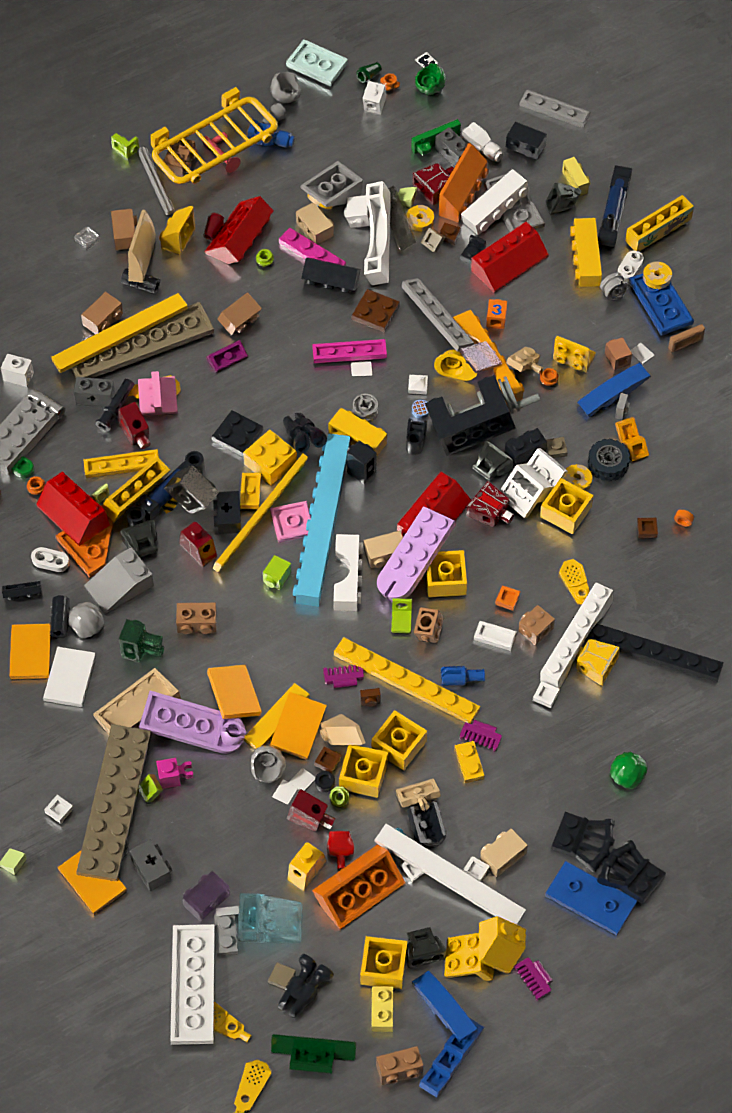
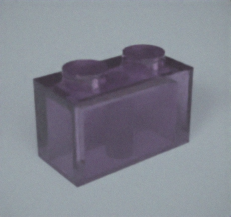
(206, 895)

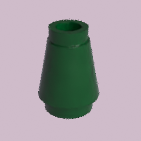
(368, 72)

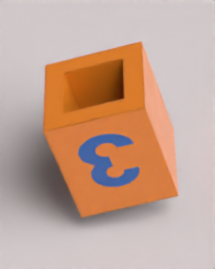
(496, 314)

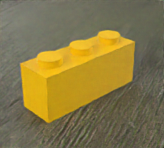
(358, 429)

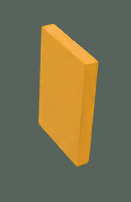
(30, 651)
(234, 691)
(298, 725)
(93, 891)

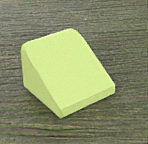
(407, 196)
(100, 494)
(13, 861)

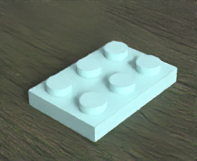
(317, 62)

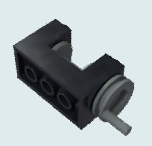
(479, 421)

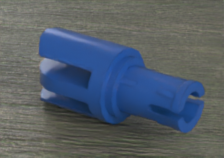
(460, 675)

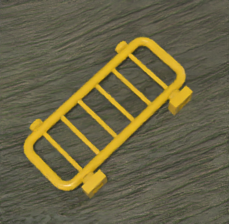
(230, 102)

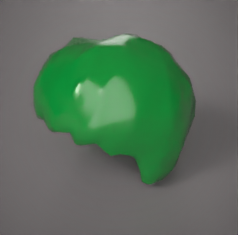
(430, 79)
(628, 770)

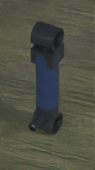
(614, 206)
(149, 505)

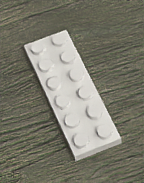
(192, 984)

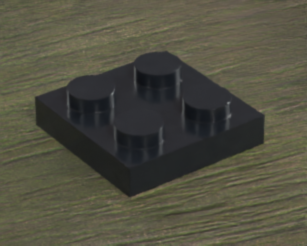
(237, 432)

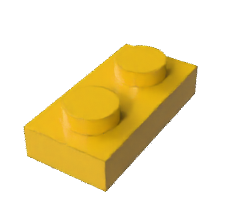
(250, 490)
(469, 762)

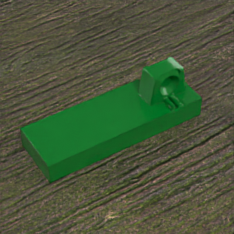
(423, 142)

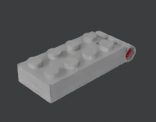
(26, 427)

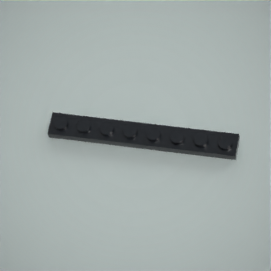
(658, 652)

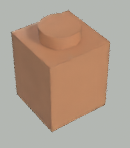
(618, 353)

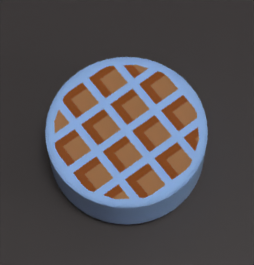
(419, 409)

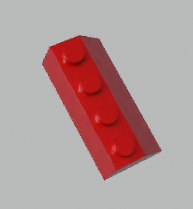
(240, 230)
(509, 257)
(442, 496)
(72, 509)

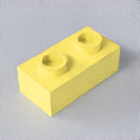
(575, 176)
(382, 1009)

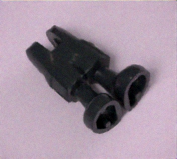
(301, 430)
(302, 991)

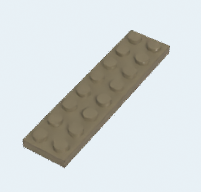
(162, 337)
(113, 803)

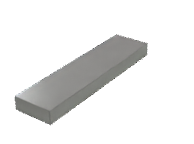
(554, 108)

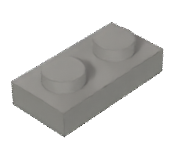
(226, 935)

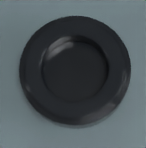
(324, 781)

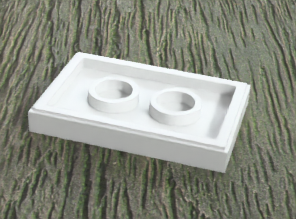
(69, 676)

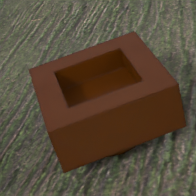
(450, 232)
(647, 527)
(370, 697)
(327, 760)

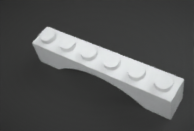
(377, 260)
(563, 656)

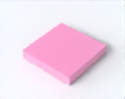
(290, 521)

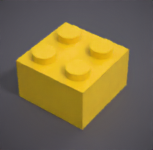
(270, 457)
(566, 506)
(447, 574)
(400, 739)
(363, 770)
(383, 962)

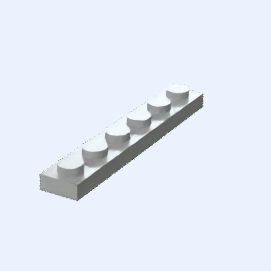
(437, 314)

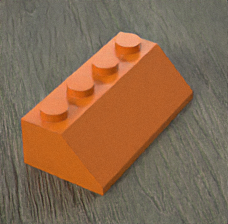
(462, 184)
(359, 886)

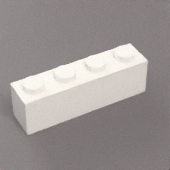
(495, 202)

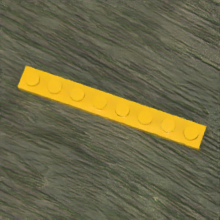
(407, 681)

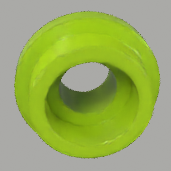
(264, 253)
(334, 796)

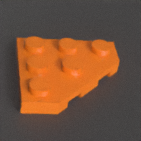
(90, 555)

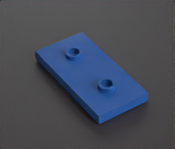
(662, 306)
(589, 899)

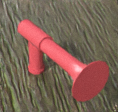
(232, 163)

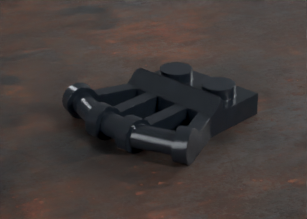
(571, 835)
(644, 876)

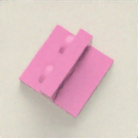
(157, 395)

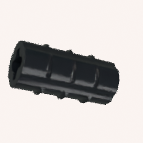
(149, 284)
(59, 616)

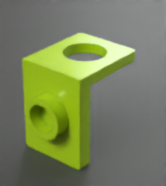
(401, 616)

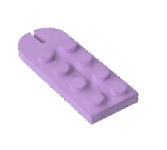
(414, 554)
(191, 723)

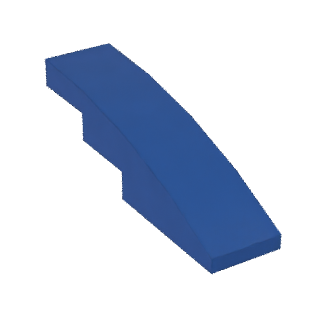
(611, 389)
(444, 1006)
(448, 1062)

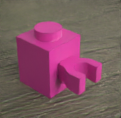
(170, 773)

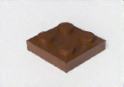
(375, 310)

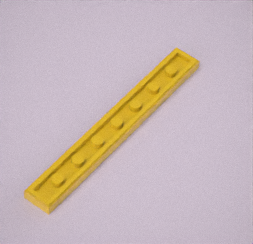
(119, 332)
(258, 515)

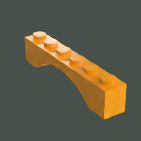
(472, 327)

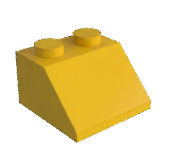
(178, 230)
(501, 943)

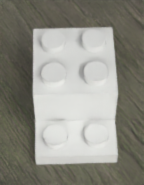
(532, 482)

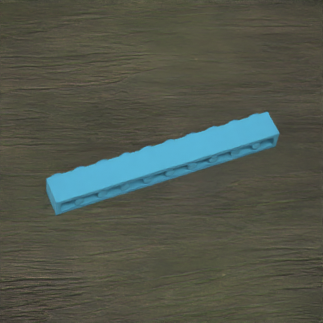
(322, 521)

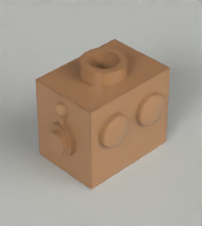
(536, 624)
(428, 625)

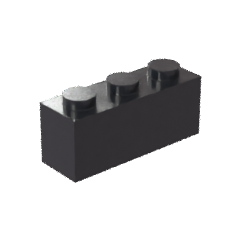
(330, 274)

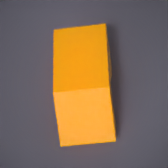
(630, 437)

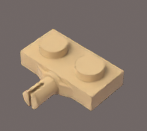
(525, 359)
(418, 793)

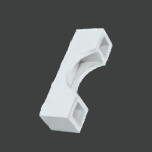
(346, 592)

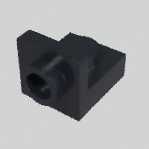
(475, 245)

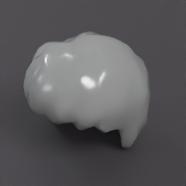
(285, 87)
(86, 619)
(267, 764)

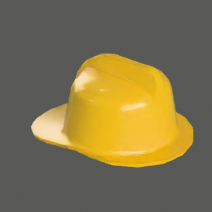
(454, 365)

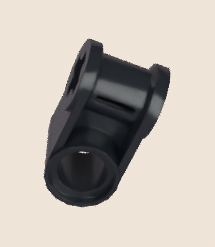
(415, 436)

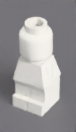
(482, 142)

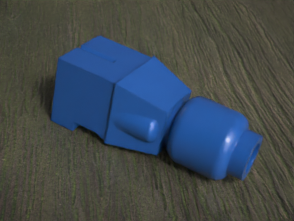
(280, 138)

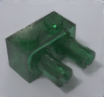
(136, 641)

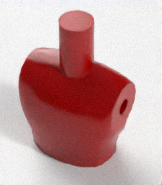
(340, 845)

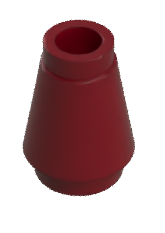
(213, 225)

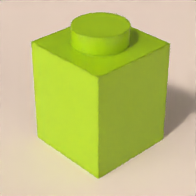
(276, 572)

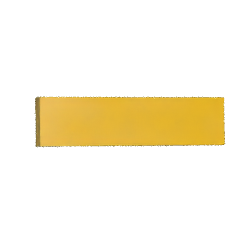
(118, 463)
(265, 728)

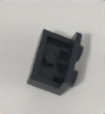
(427, 825)

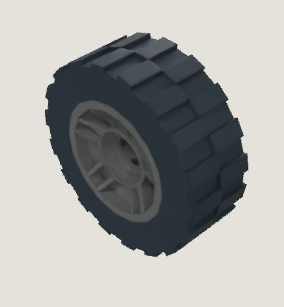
(615, 453)

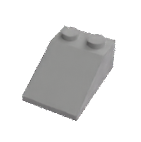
(334, 185)
(119, 581)

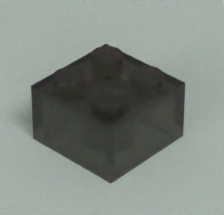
(191, 489)

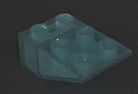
(269, 919)

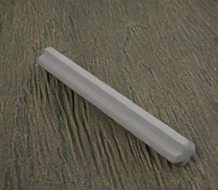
(156, 181)

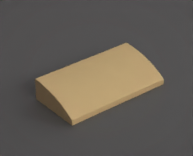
(141, 248)
(129, 705)

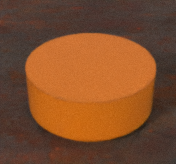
(684, 518)

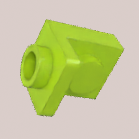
(124, 147)

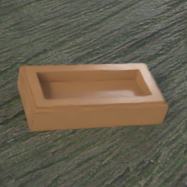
(686, 338)

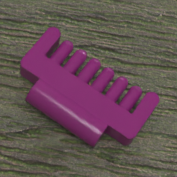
(343, 679)
(481, 730)
(539, 976)

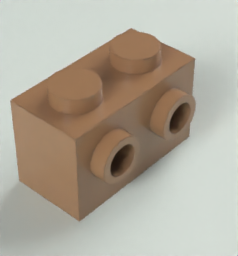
(184, 154)
(123, 227)
(102, 313)
(239, 314)
(196, 618)
(399, 1065)

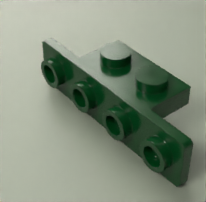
(312, 1053)

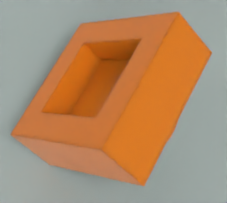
(507, 598)

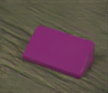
(227, 355)

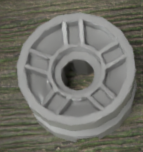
(614, 286)
(359, 407)

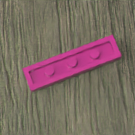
(306, 248)
(349, 351)

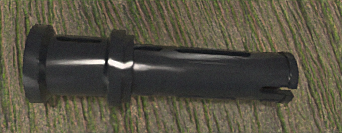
(111, 411)

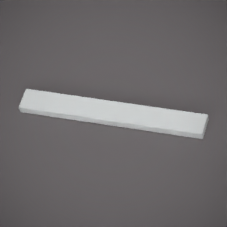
(449, 875)

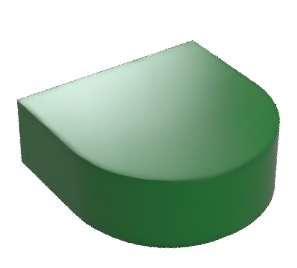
(23, 468)

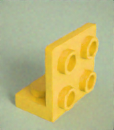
(572, 354)
(463, 958)

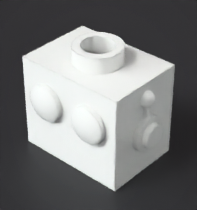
(374, 97)
(357, 211)
(17, 370)

